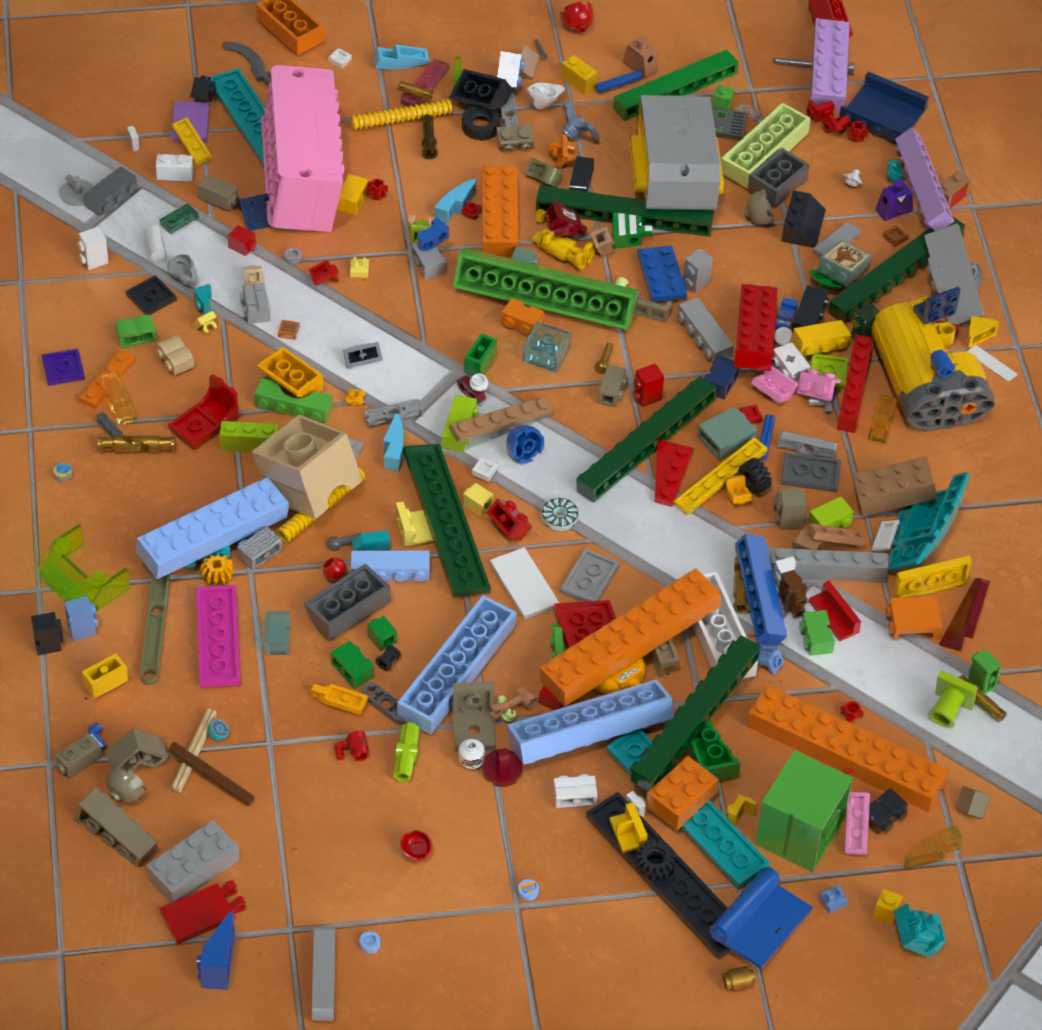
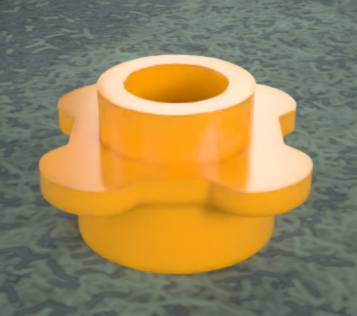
(355, 397)

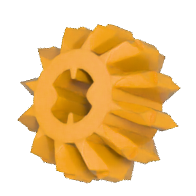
(217, 569)

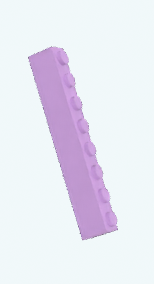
(924, 180)

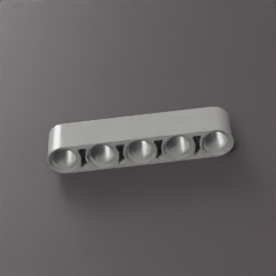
(323, 974)

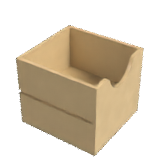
(307, 463)

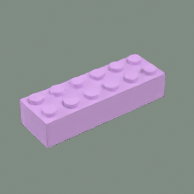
(829, 62)

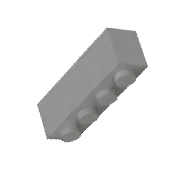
(704, 330)

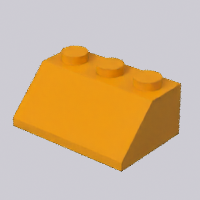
(292, 373)

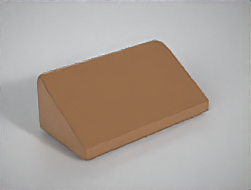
(531, 60)

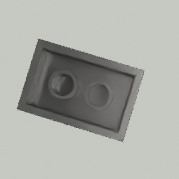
(779, 176)

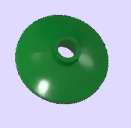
(824, 281)

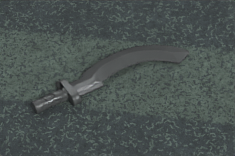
(255, 60)

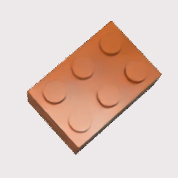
(682, 793)

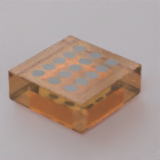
(288, 329)

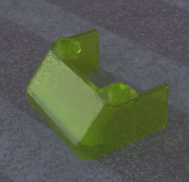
(70, 582)

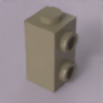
(218, 192)
(612, 385)
(78, 756)

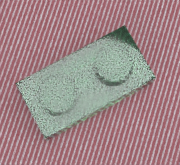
(179, 218)

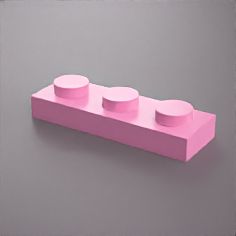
(857, 823)

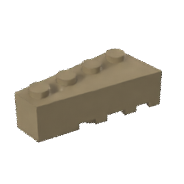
(115, 827)

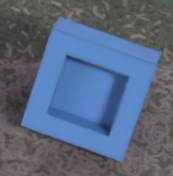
(833, 899)

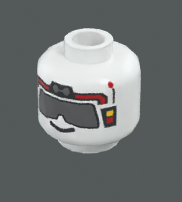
(471, 753)

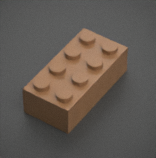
(895, 486)

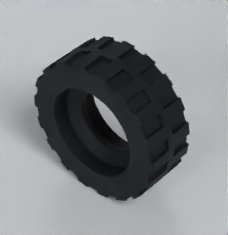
(480, 132)

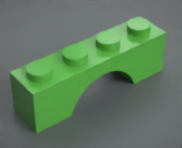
(315, 406)

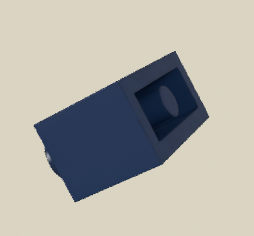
(723, 375)

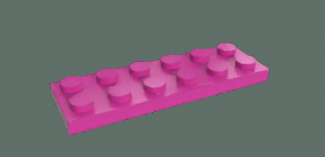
(218, 636)

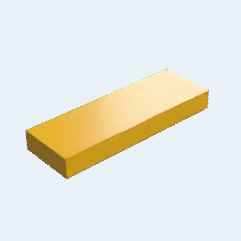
(191, 141)

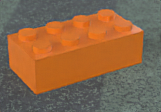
(290, 24)

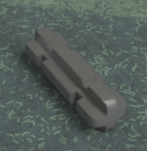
(108, 424)

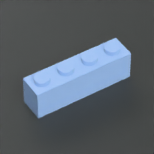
(394, 564)

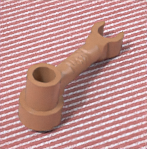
(522, 696)

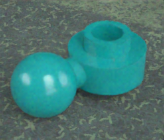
(894, 170)

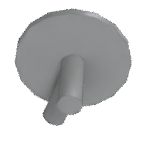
(73, 190)

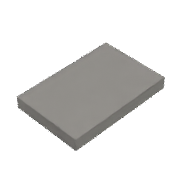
(589, 577)

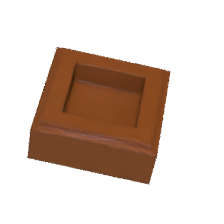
(895, 236)

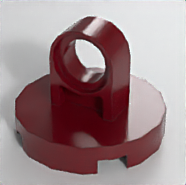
(502, 767)

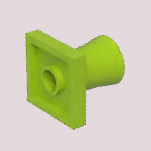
(953, 694)

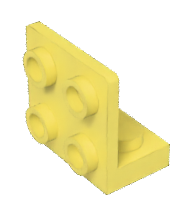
(412, 526)

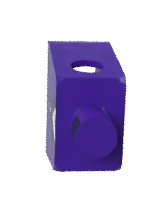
(895, 201)

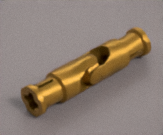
(129, 443)
(741, 603)

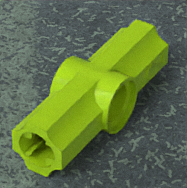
(406, 752)

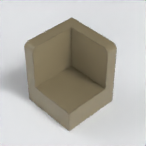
(972, 801)

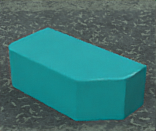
(372, 541)

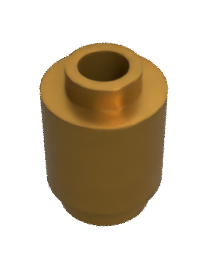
(738, 978)

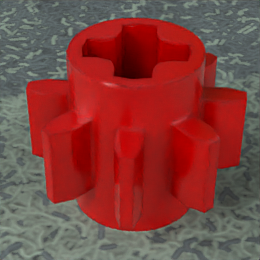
(857, 131)
(377, 189)

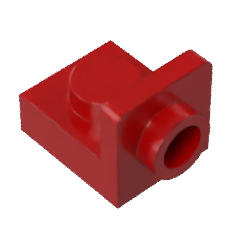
(323, 272)

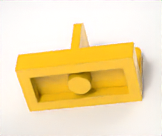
(629, 829)

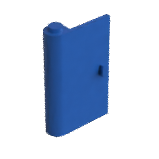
(756, 916)

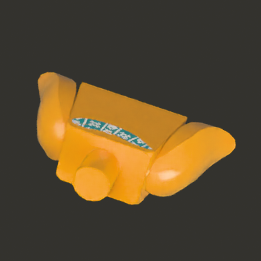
(624, 679)

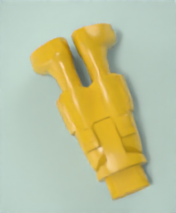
(567, 250)

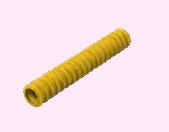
(400, 114)
(301, 521)

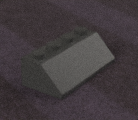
(348, 601)

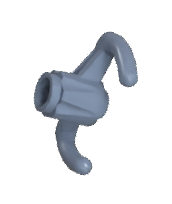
(577, 125)

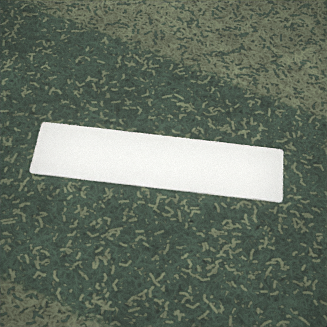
(993, 363)

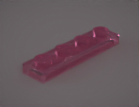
(427, 80)

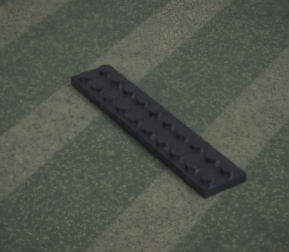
(680, 890)

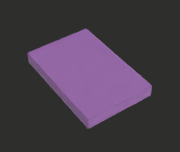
(196, 113)

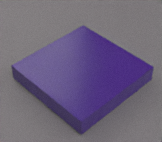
(63, 367)

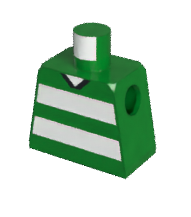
(628, 230)

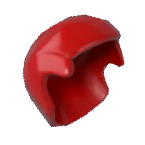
(416, 845)

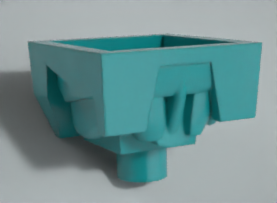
(920, 930)

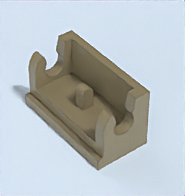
(652, 310)

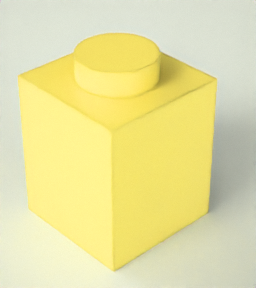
(477, 499)

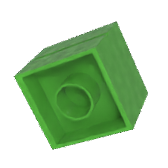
(803, 811)

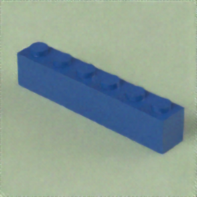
(761, 589)

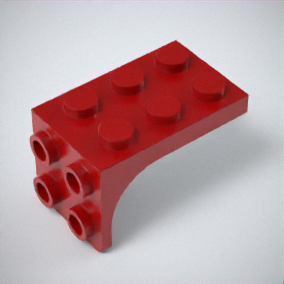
(206, 417)

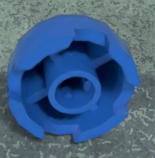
(524, 443)

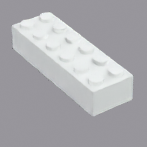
(719, 627)

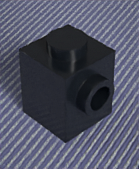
(203, 88)

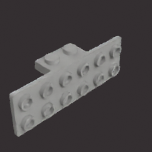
(952, 269)

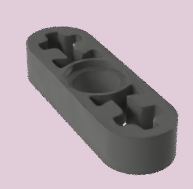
(383, 696)

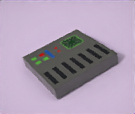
(729, 123)

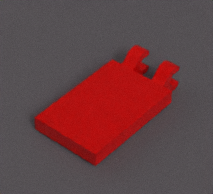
(201, 911)

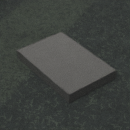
(810, 472)

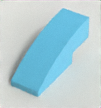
(400, 57)
(455, 200)
(393, 445)

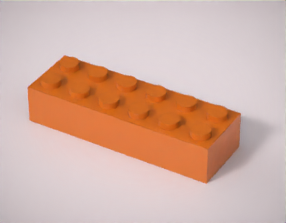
(499, 210)

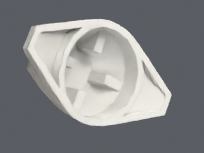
(544, 94)

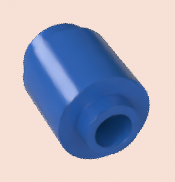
(942, 363)

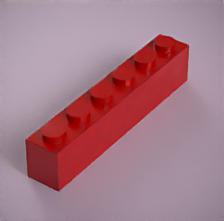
(855, 384)

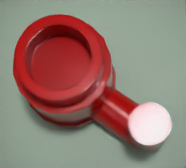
(357, 745)

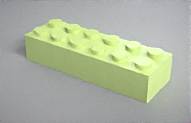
(778, 130)

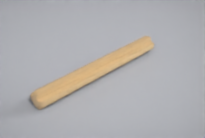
(195, 748)

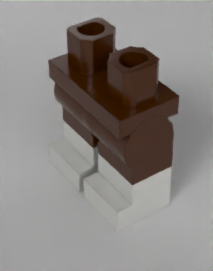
(790, 587)

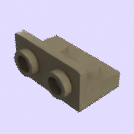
(514, 137)

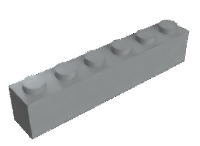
(835, 564)

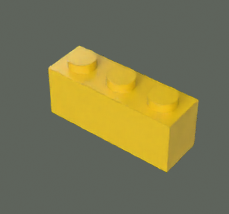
(821, 337)

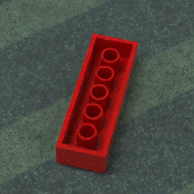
(756, 327)

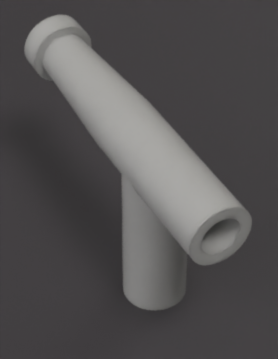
(819, 402)

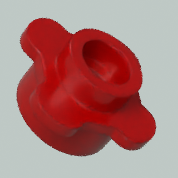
(471, 210)
(854, 707)

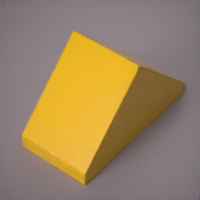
(981, 330)

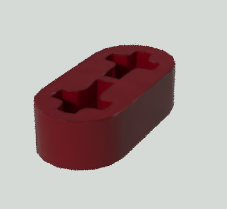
(464, 386)

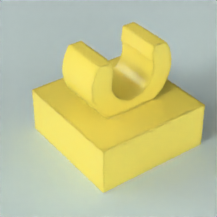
(359, 267)
(204, 321)

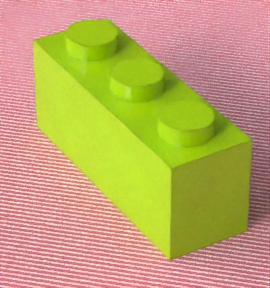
(461, 409)
(245, 435)

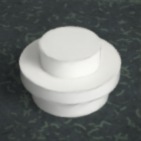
(478, 382)

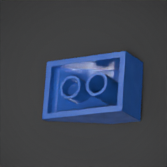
(216, 956)

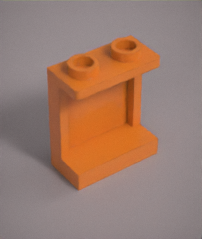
(914, 616)

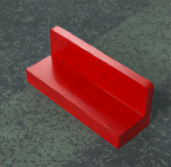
(842, 618)

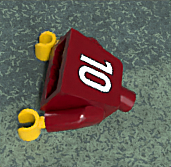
(560, 222)

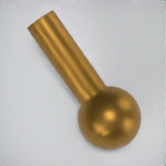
(601, 366)

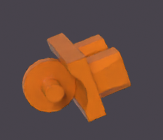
(562, 151)

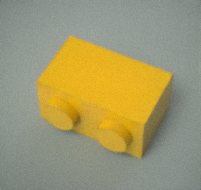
(579, 74)
(352, 194)
(104, 676)

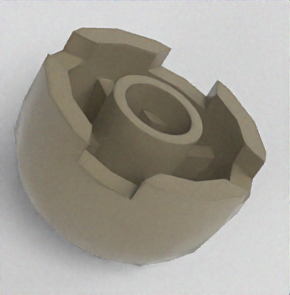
(759, 208)
(124, 785)

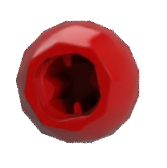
(334, 568)

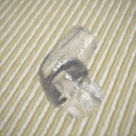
(750, 110)

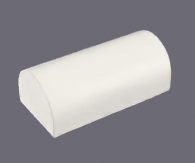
(156, 244)

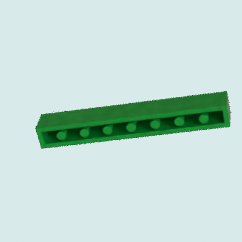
(678, 83)

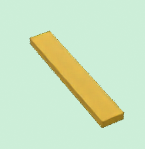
(717, 477)

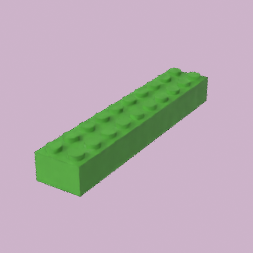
(545, 288)

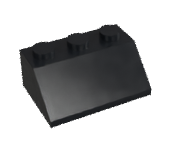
(481, 90)
(803, 220)

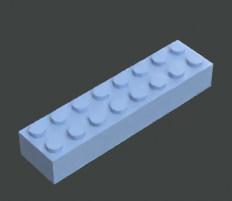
(211, 527)
(456, 662)
(590, 721)

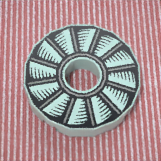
(562, 505)

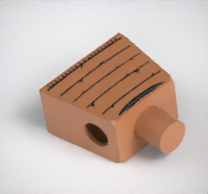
(641, 57)

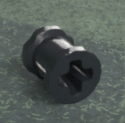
(388, 657)

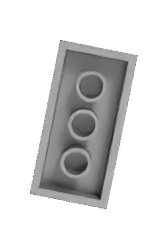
(193, 862)

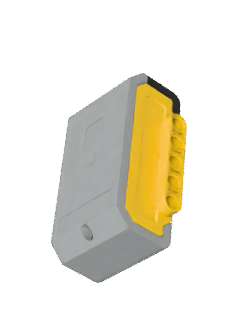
(676, 153)

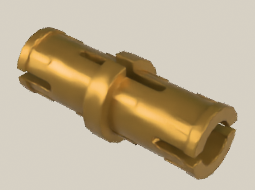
(415, 90)

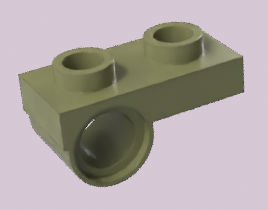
(543, 172)

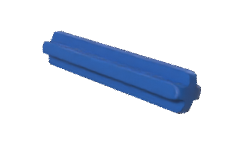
(618, 81)
(767, 433)

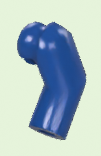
(93, 731)

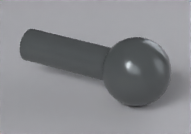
(335, 543)

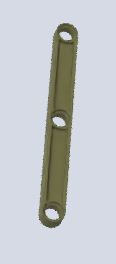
(154, 629)

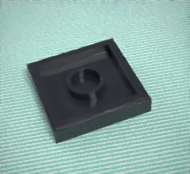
(151, 295)

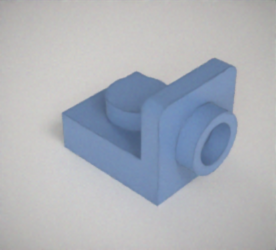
(771, 658)

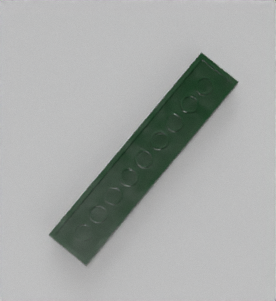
(446, 520)

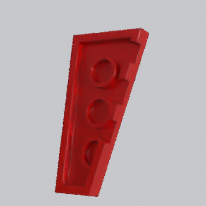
(670, 470)

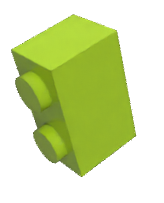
(834, 514)

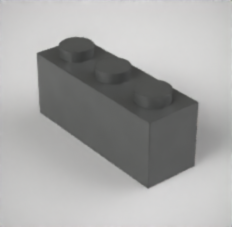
(110, 191)

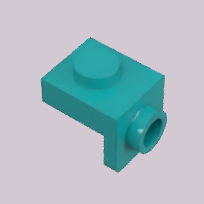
(201, 298)

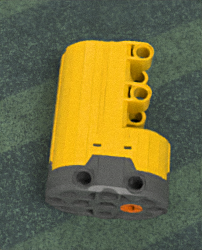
(923, 395)

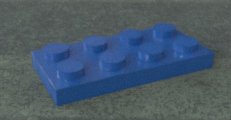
(661, 273)

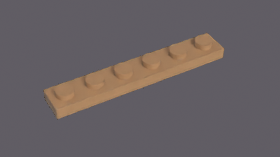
(501, 419)

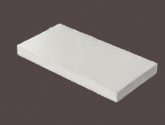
(524, 583)

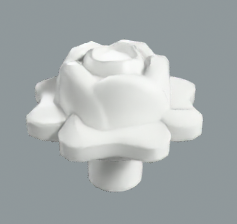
(853, 179)

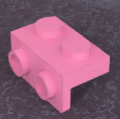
(775, 385)
(817, 385)

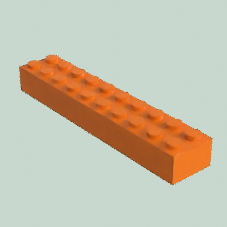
(630, 637)
(847, 747)

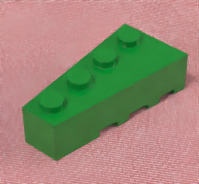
(713, 754)

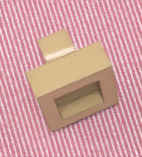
(253, 275)

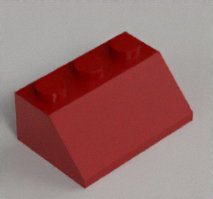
(829, 10)

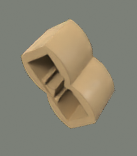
(175, 355)

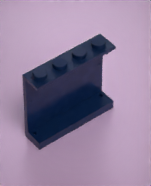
(886, 107)

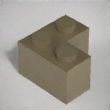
(790, 508)
(137, 748)

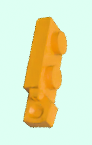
(340, 698)

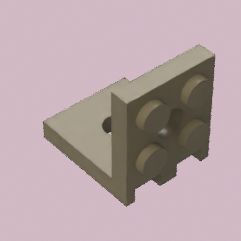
(472, 711)

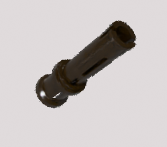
(428, 142)

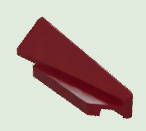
(967, 616)

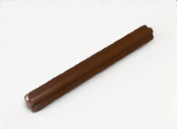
(211, 773)

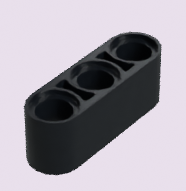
(581, 174)

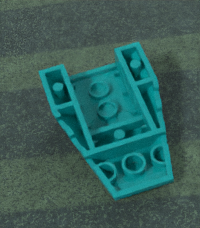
(926, 524)

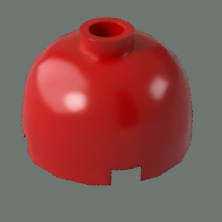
(578, 16)

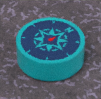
(218, 730)

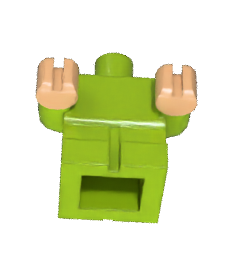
(416, 226)

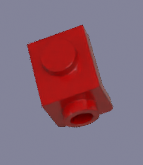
(821, 110)
(832, 125)

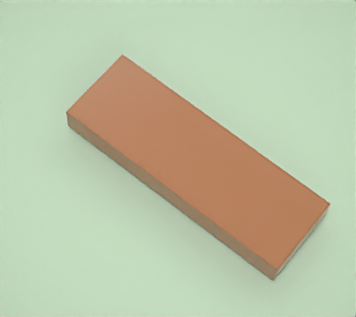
(836, 534)

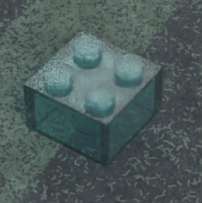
(546, 347)

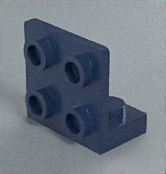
(254, 211)
(938, 306)

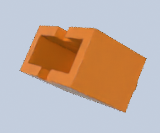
(520, 317)

